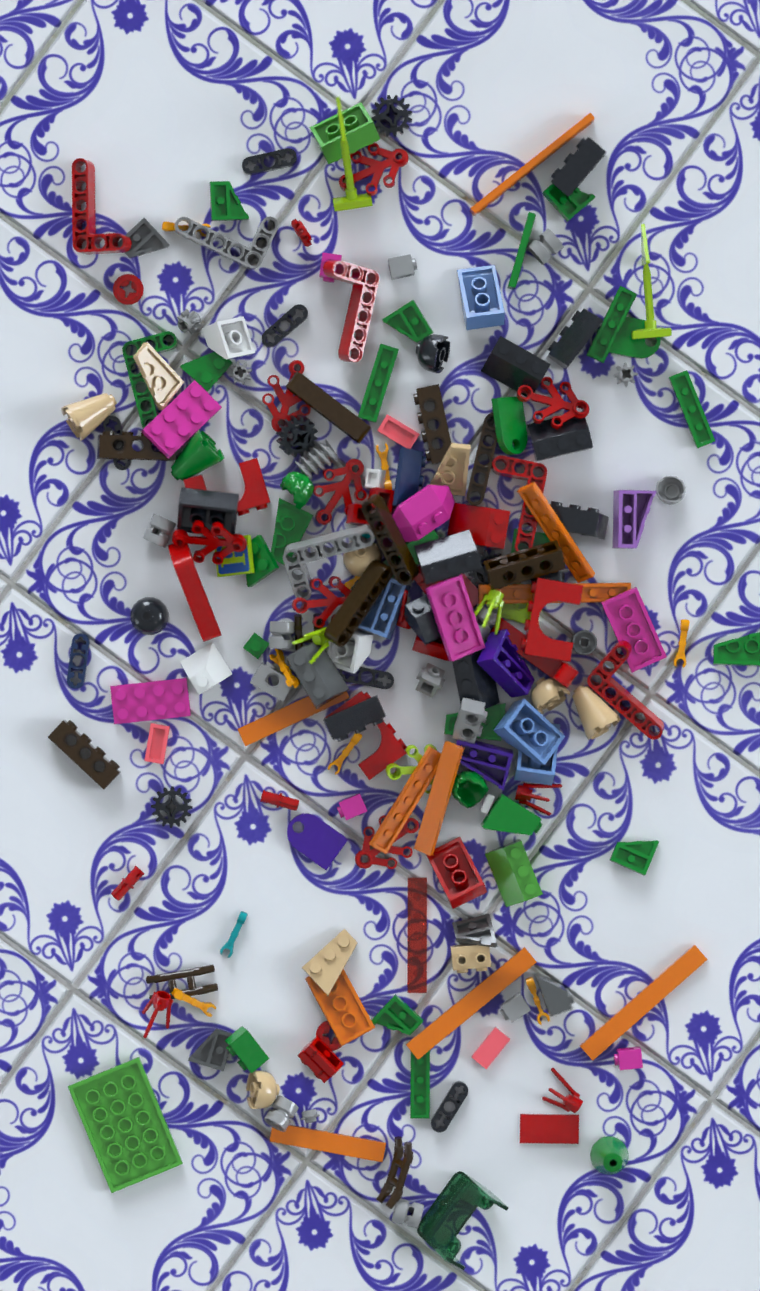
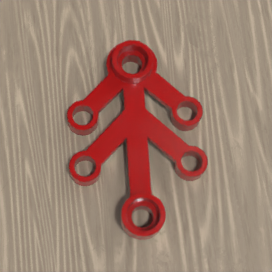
(377, 167)
(286, 399)
(556, 402)
(341, 488)
(231, 542)
(330, 601)
(393, 850)

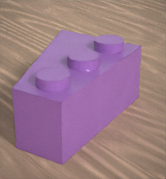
(629, 516)

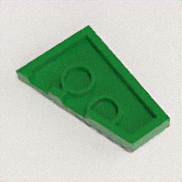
(289, 528)
(738, 652)
(494, 715)

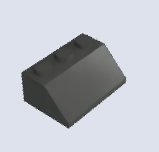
(319, 679)
(554, 995)

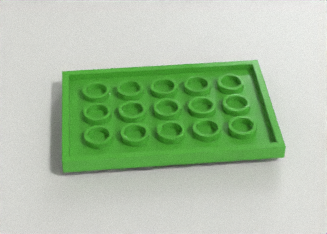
(125, 1124)

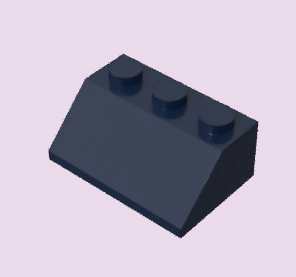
(408, 474)

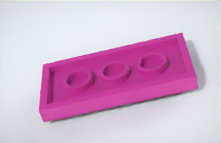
(181, 419)
(455, 618)
(632, 624)
(150, 701)

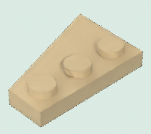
(158, 375)
(454, 469)
(330, 961)

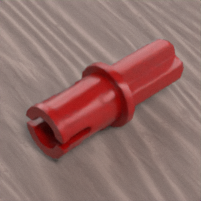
(279, 800)
(127, 883)

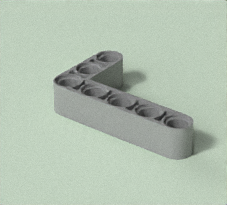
(228, 243)
(321, 551)

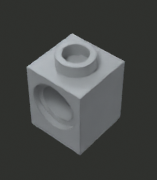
(402, 266)
(514, 1008)

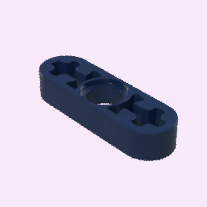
(74, 645)

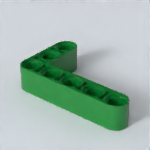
(135, 379)

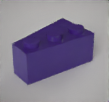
(505, 666)
(487, 760)

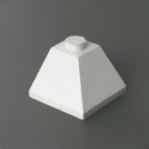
(229, 338)
(353, 653)
(206, 668)

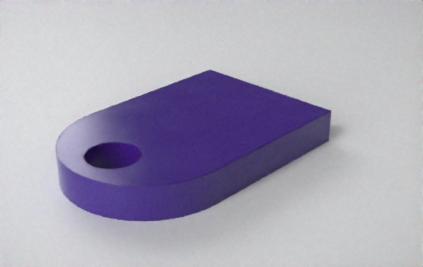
(317, 840)

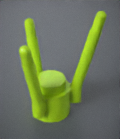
(494, 599)
(318, 639)

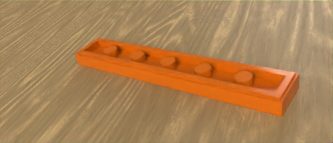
(556, 531)
(283, 718)
(439, 798)
(406, 801)
(330, 1142)

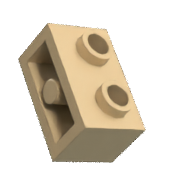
(470, 957)

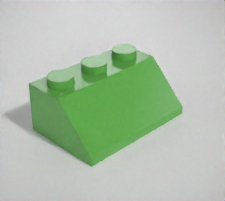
(358, 130)
(513, 873)

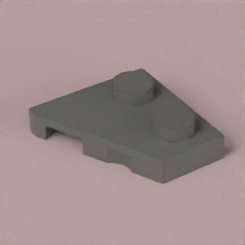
(144, 240)
(475, 931)
(212, 1051)

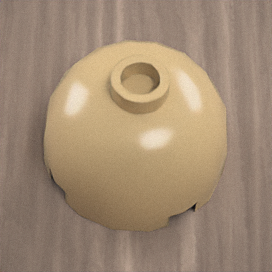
(358, 560)
(548, 694)
(262, 1089)

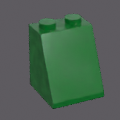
(511, 817)

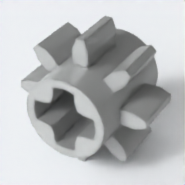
(189, 321)
(624, 369)
(245, 375)

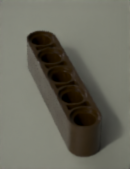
(328, 407)
(479, 468)
(391, 531)
(358, 603)

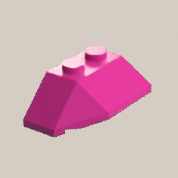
(424, 512)

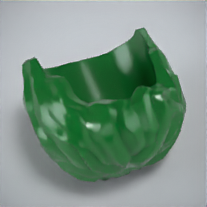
(299, 486)
(469, 788)

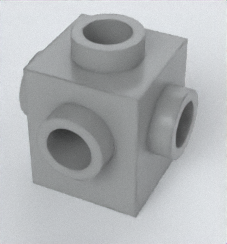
(430, 680)

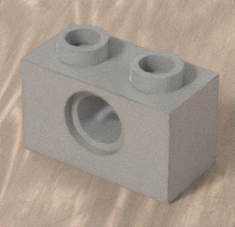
(261, 677)

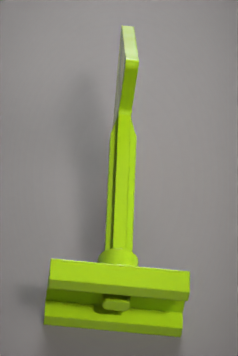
(352, 199)
(651, 329)

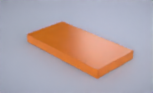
(342, 1009)

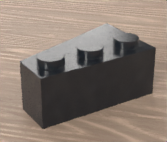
(578, 166)
(581, 521)

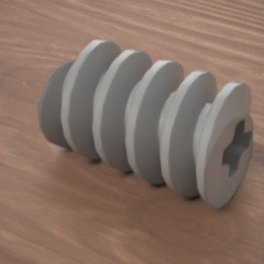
(317, 460)

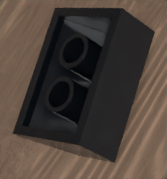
(574, 337)
(514, 366)
(552, 442)
(207, 508)
(447, 557)
(422, 620)
(474, 681)
(355, 718)

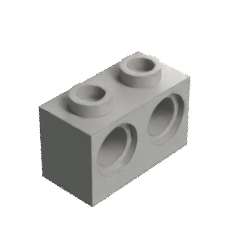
(469, 720)

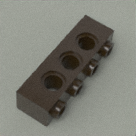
(433, 394)
(106, 451)
(524, 565)
(59, 738)

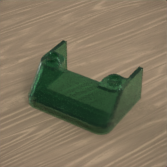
(451, 1213)

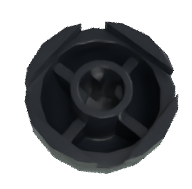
(432, 352)
(149, 616)

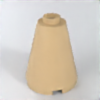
(88, 414)
(593, 712)

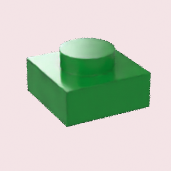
(256, 645)

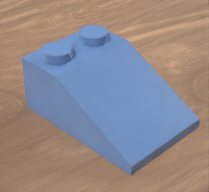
(481, 297)
(529, 731)
(532, 771)

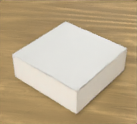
(375, 478)
(487, 803)

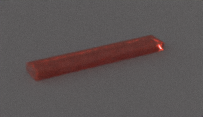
(417, 935)

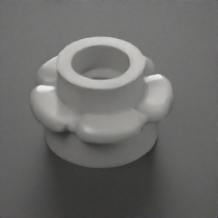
(310, 1116)

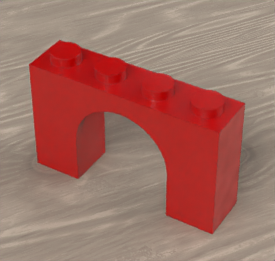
(255, 489)
(536, 641)
(389, 749)

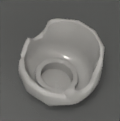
(670, 490)

